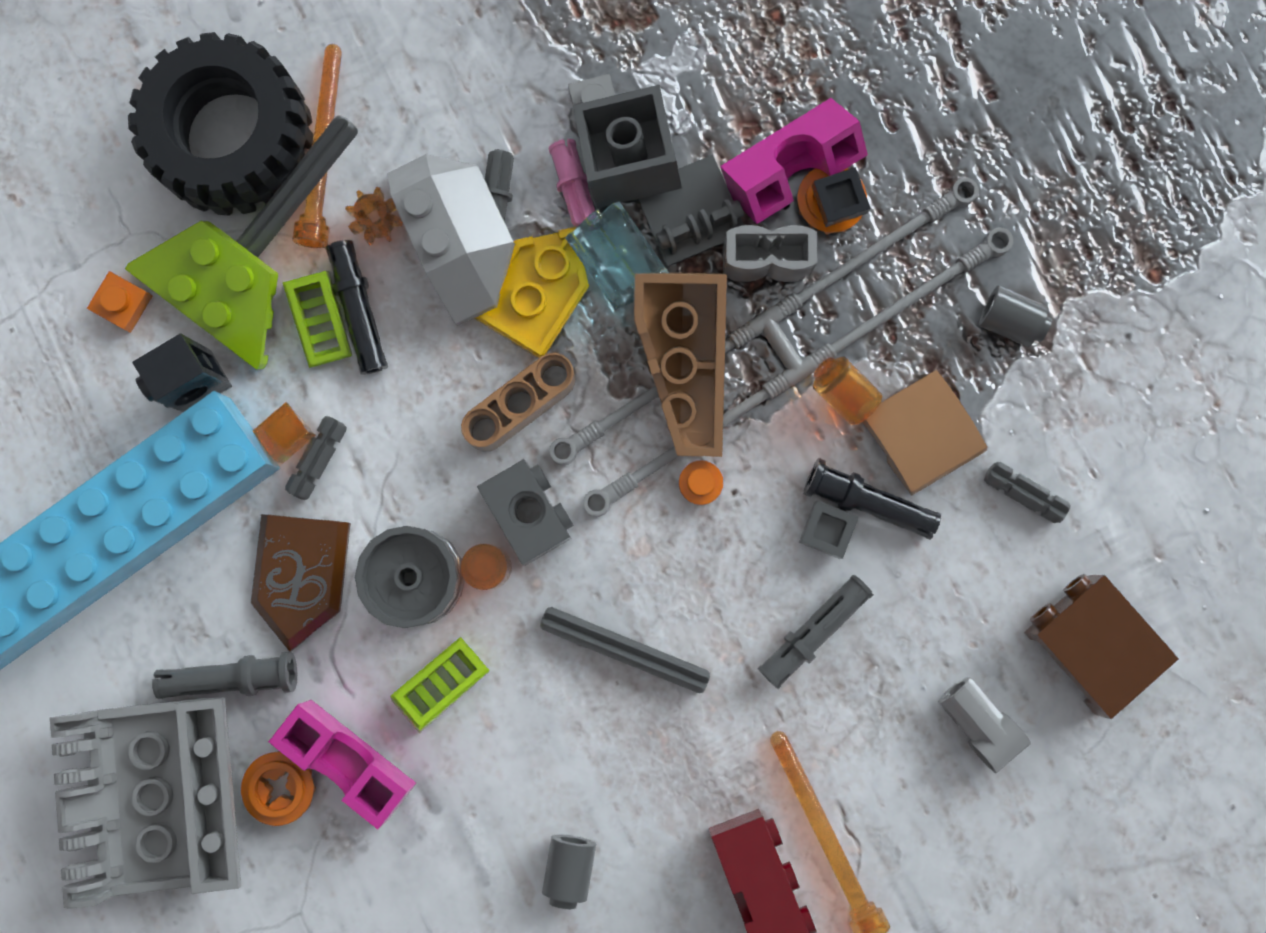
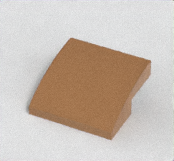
(925, 432)

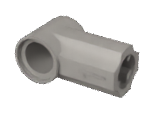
(991, 733)

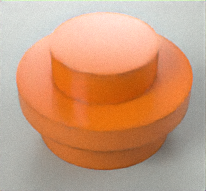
(701, 482)

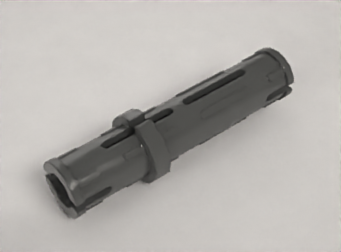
(810, 636)

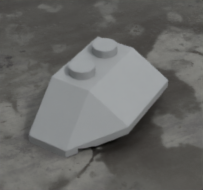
(454, 232)

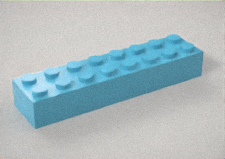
(125, 519)

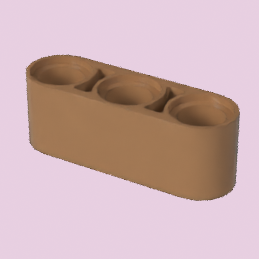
(529, 382)

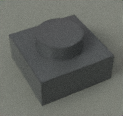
(828, 529)

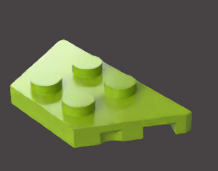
(214, 286)

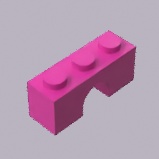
(819, 139)
(324, 744)

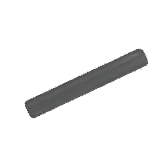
(298, 185)
(625, 650)

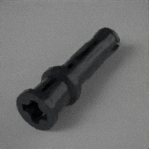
(852, 492)

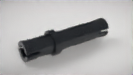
(352, 292)

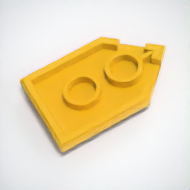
(538, 292)

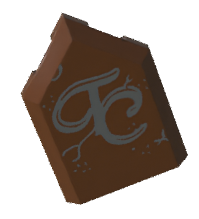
(299, 574)

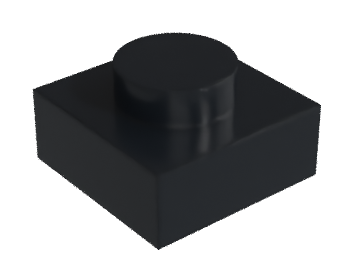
(840, 197)

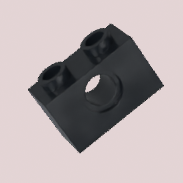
(179, 373)

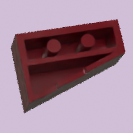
(757, 876)

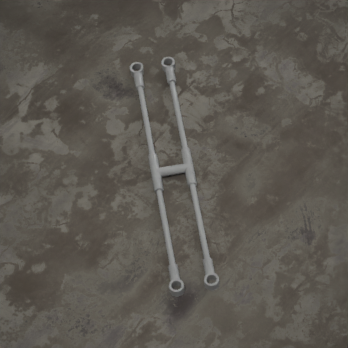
(796, 367)

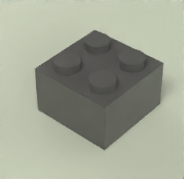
(627, 146)

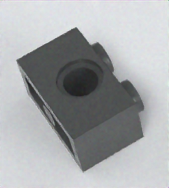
(503, 496)

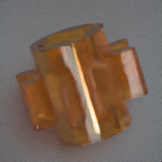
(364, 206)

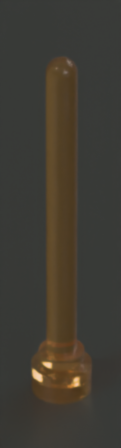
(312, 228)
(864, 914)

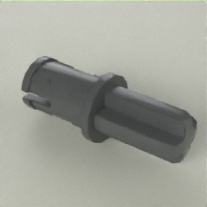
(498, 177)

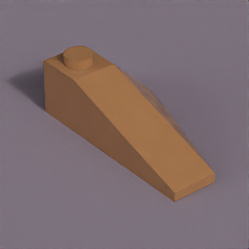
(684, 344)

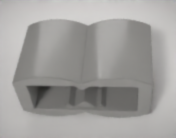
(781, 254)

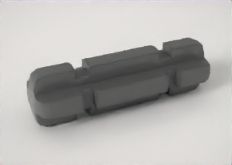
(315, 458)
(1027, 492)

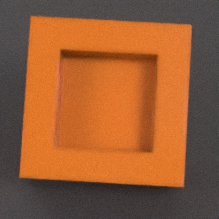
(119, 301)

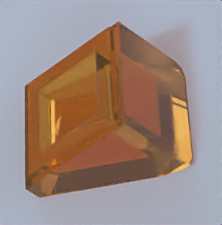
(283, 433)

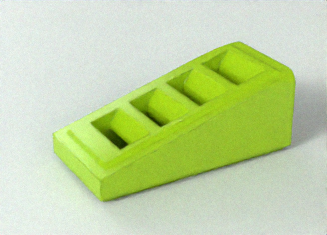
(302, 284)
(411, 712)

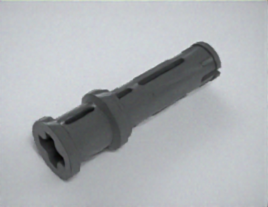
(245, 676)

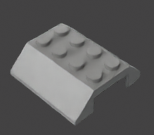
(152, 800)

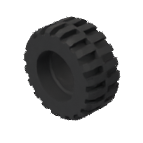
(186, 83)

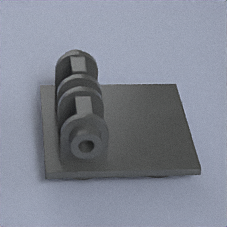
(694, 216)

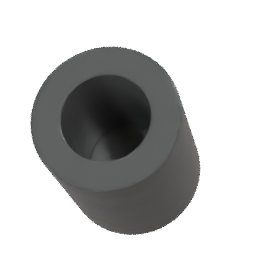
(1015, 317)
(568, 870)

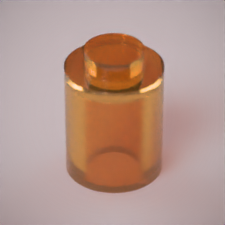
(846, 389)
(486, 567)

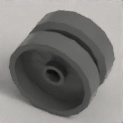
(382, 581)

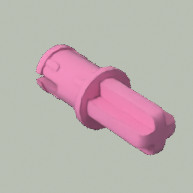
(572, 180)

